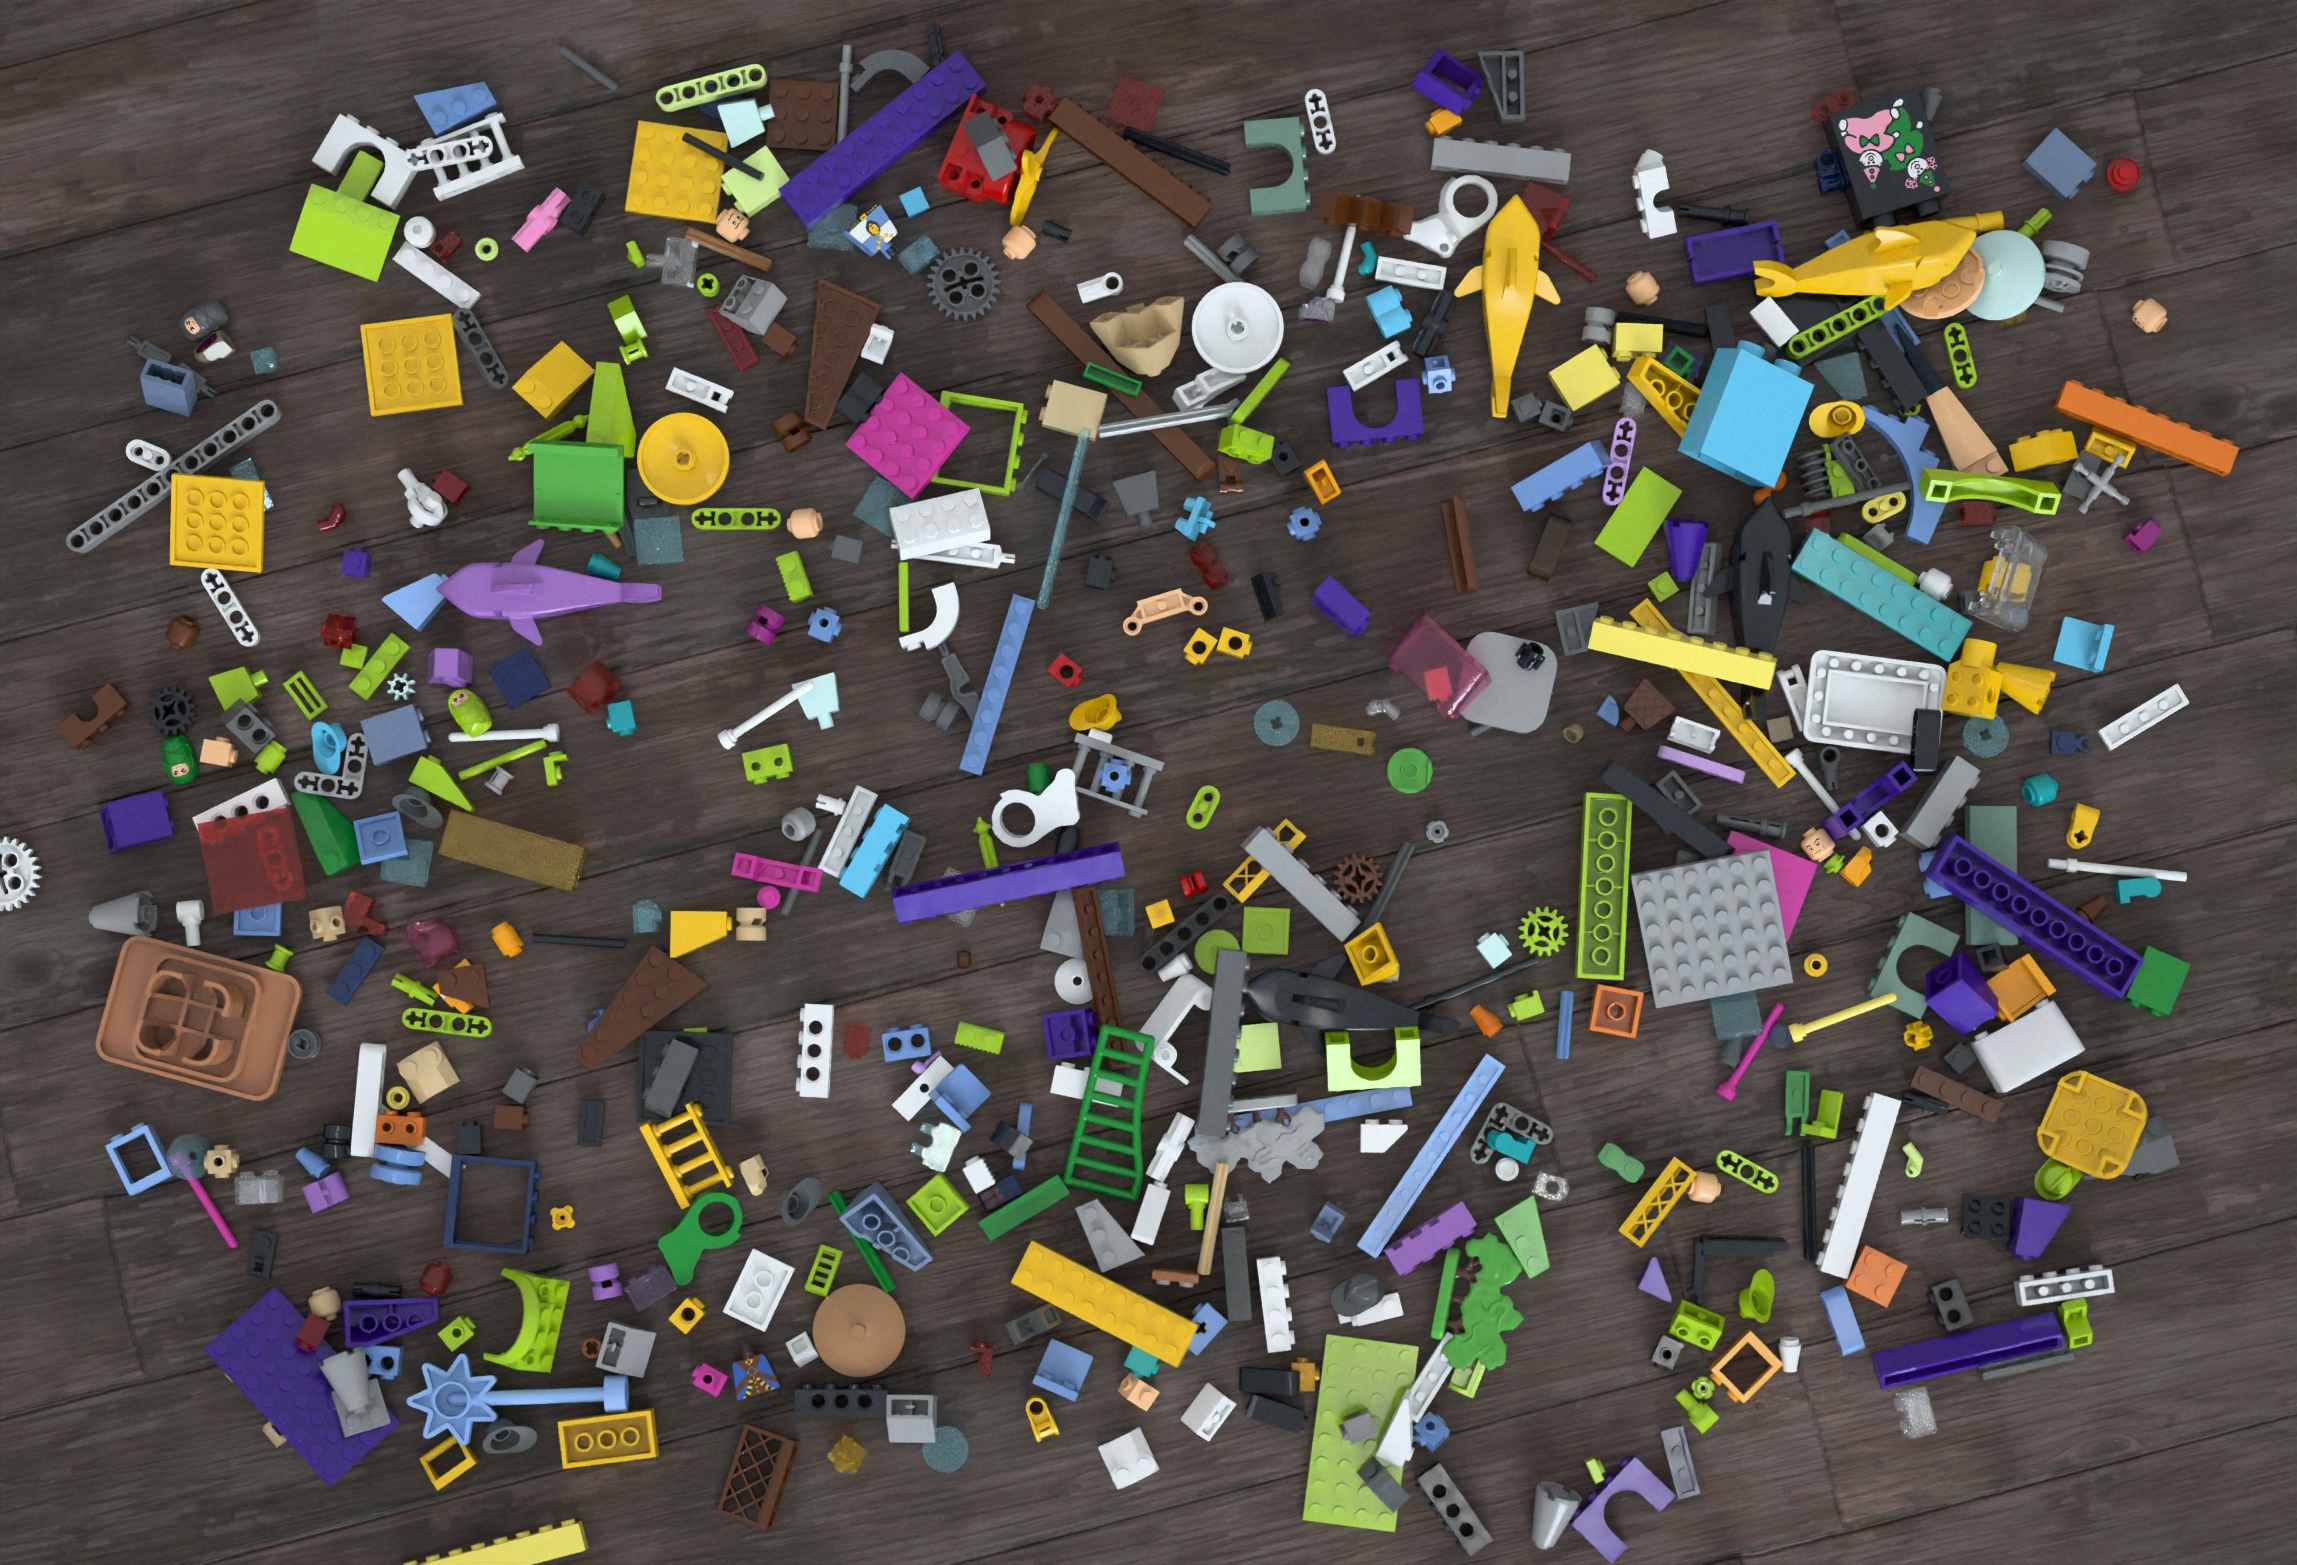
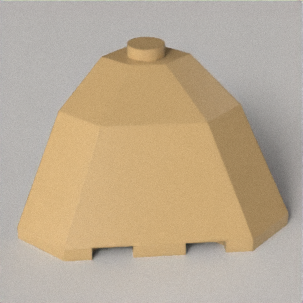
(1143, 336)

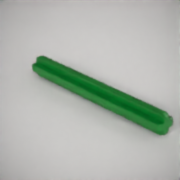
(865, 1247)

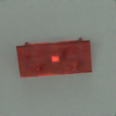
(1201, 557)

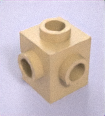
(327, 923)
(229, 1157)

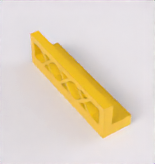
(1263, 874)
(1653, 1198)

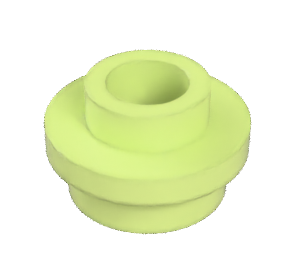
(483, 243)

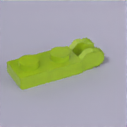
(1838, 479)

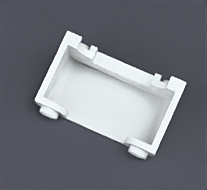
(2026, 1047)

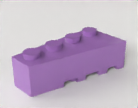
(450, 667)
(1430, 1237)

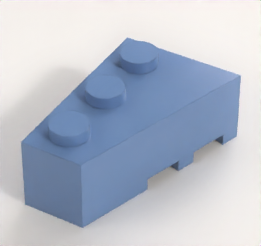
(456, 107)

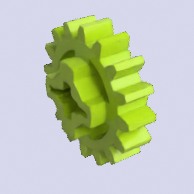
(1551, 925)

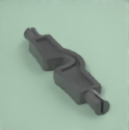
(148, 350)
(959, 678)

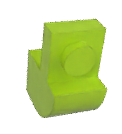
(2075, 1323)

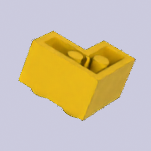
(2043, 450)

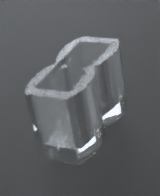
(1316, 259)
(259, 1189)

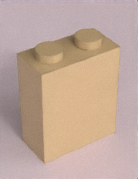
(1072, 409)

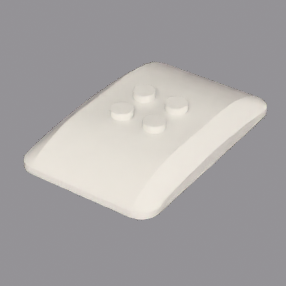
(1868, 700)

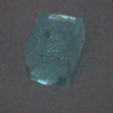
(646, 917)

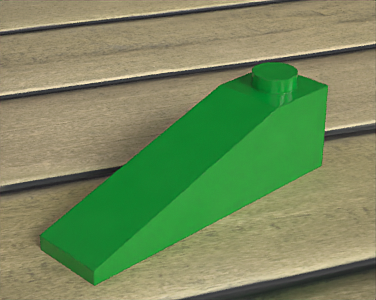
(328, 831)

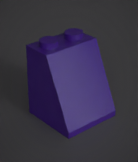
(136, 821)
(1960, 994)
(2033, 1226)

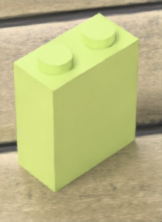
(751, 193)

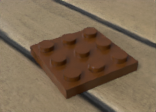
(803, 115)

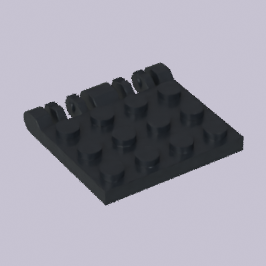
(1811, 309)

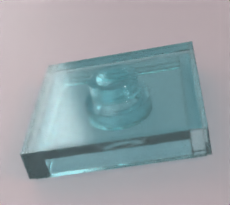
(828, 232)
(657, 541)
(1736, 1016)

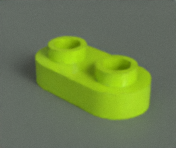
(1203, 807)

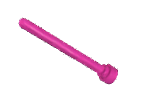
(1728, 1088)
(214, 1213)

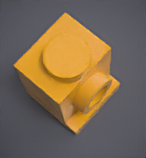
(1442, 122)

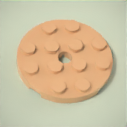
(1952, 293)

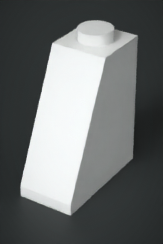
(1151, 1212)

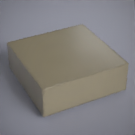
(1779, 729)

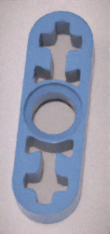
(1023, 1127)

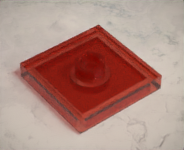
(1135, 104)

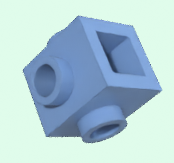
(1438, 374)
(1301, 532)
(824, 633)
(1119, 767)
(1430, 1431)

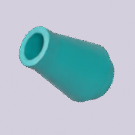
(603, 567)

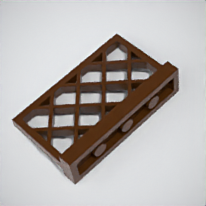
(1460, 546)
(777, 1480)

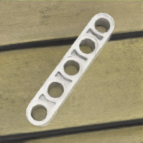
(368, 1098)

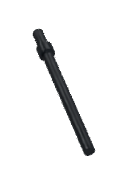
(1430, 1002)

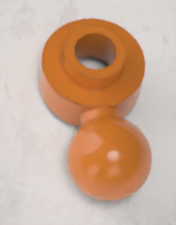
(1761, 494)

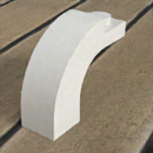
(944, 623)

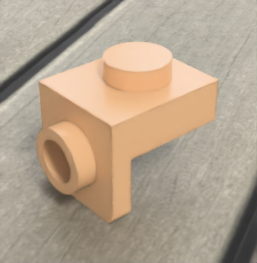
(1138, 1391)

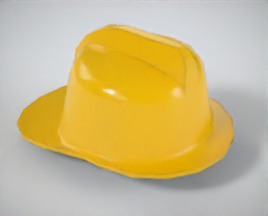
(1836, 418)
(1096, 713)

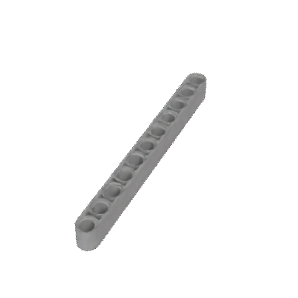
(162, 478)

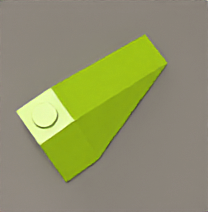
(609, 410)

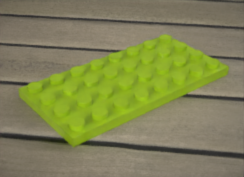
(1355, 1377)

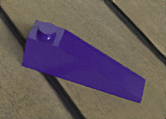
(376, 1321)

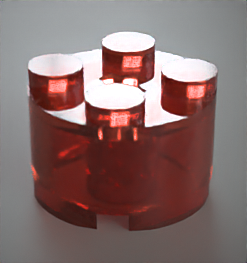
(594, 687)

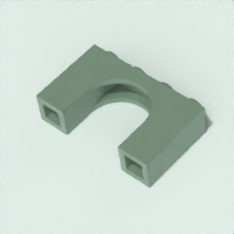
(1285, 135)
(1911, 931)

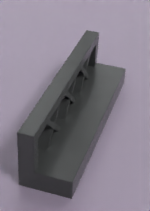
(2026, 1362)

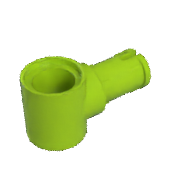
(1196, 1198)
(1699, 1414)

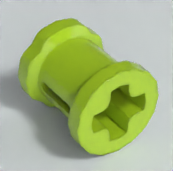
(711, 279)
(631, 357)
(279, 958)

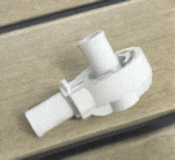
(430, 501)

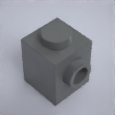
(1526, 408)

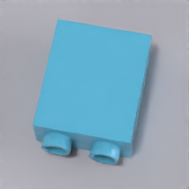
(1747, 415)

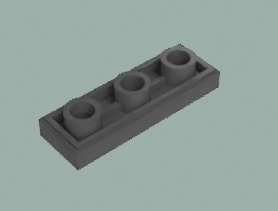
(1854, 463)

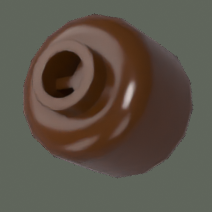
(182, 632)

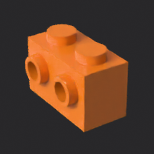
(401, 1129)

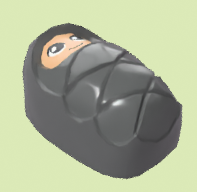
(204, 320)

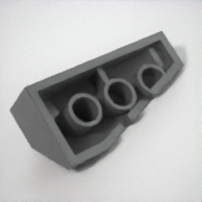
(2152, 1153)

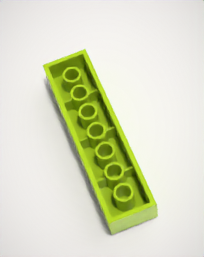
(1603, 886)

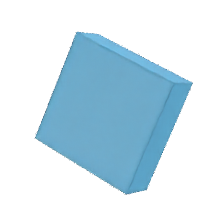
(914, 202)

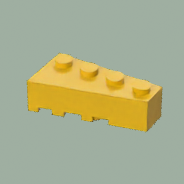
(1665, 391)

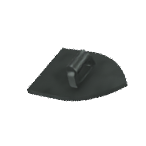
(641, 500)

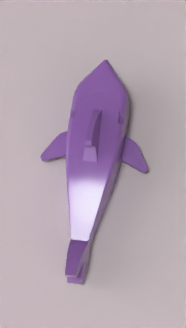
(532, 591)

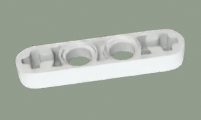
(449, 158)
(227, 609)

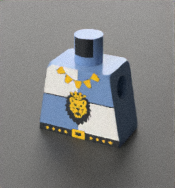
(873, 232)

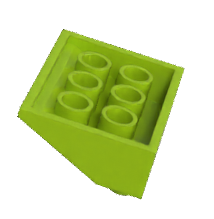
(344, 232)

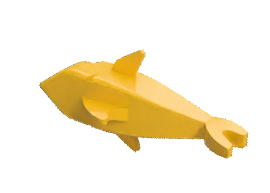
(1874, 264)
(1507, 288)

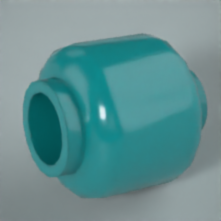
(2039, 789)

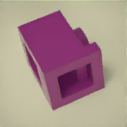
(2144, 535)

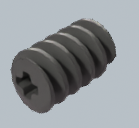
(1813, 474)

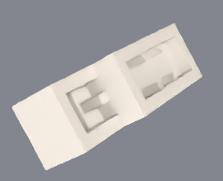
(1204, 388)

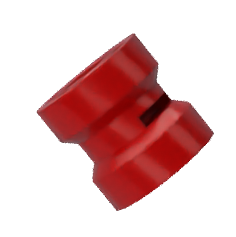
(1188, 886)

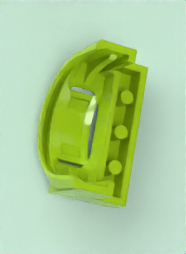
(542, 1318)

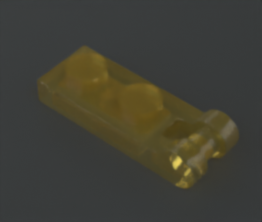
(1342, 739)

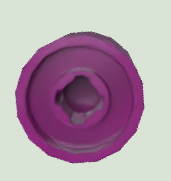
(764, 633)

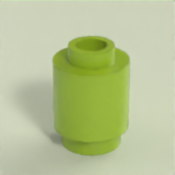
(270, 757)

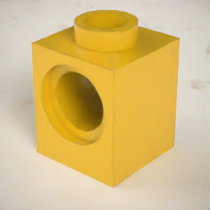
(1207, 640)
(1223, 645)
(1160, 914)
(680, 1321)

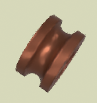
(585, 1347)

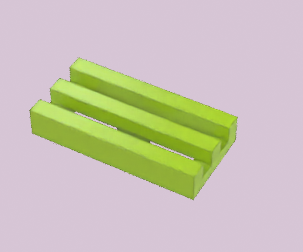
(317, 711)

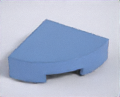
(1609, 711)

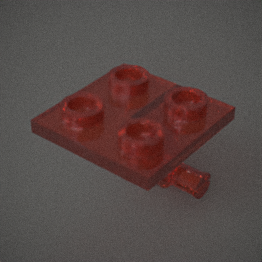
(1545, 207)

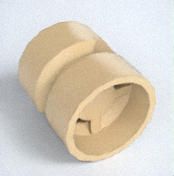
(751, 924)

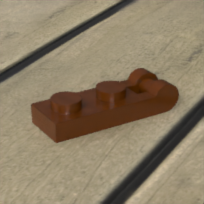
(1229, 467)

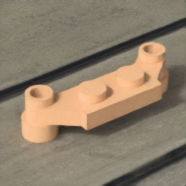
(1161, 607)

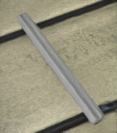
(1165, 420)

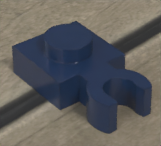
(2065, 743)

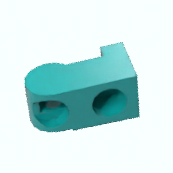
(2145, 887)
(1505, 1144)

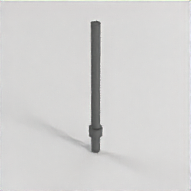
(1806, 508)

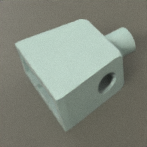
(744, 119)
(821, 699)

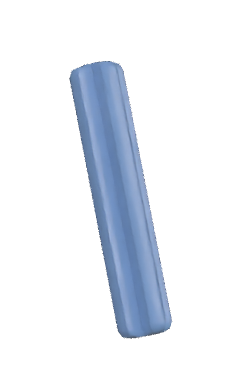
(1564, 1024)

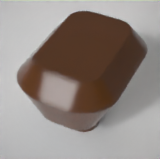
(964, 959)

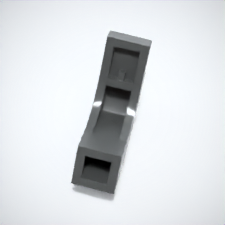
(888, 62)

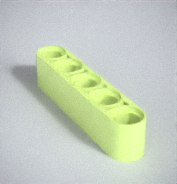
(700, 85)

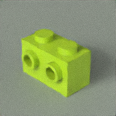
(1246, 443)
(768, 763)
(1696, 1325)

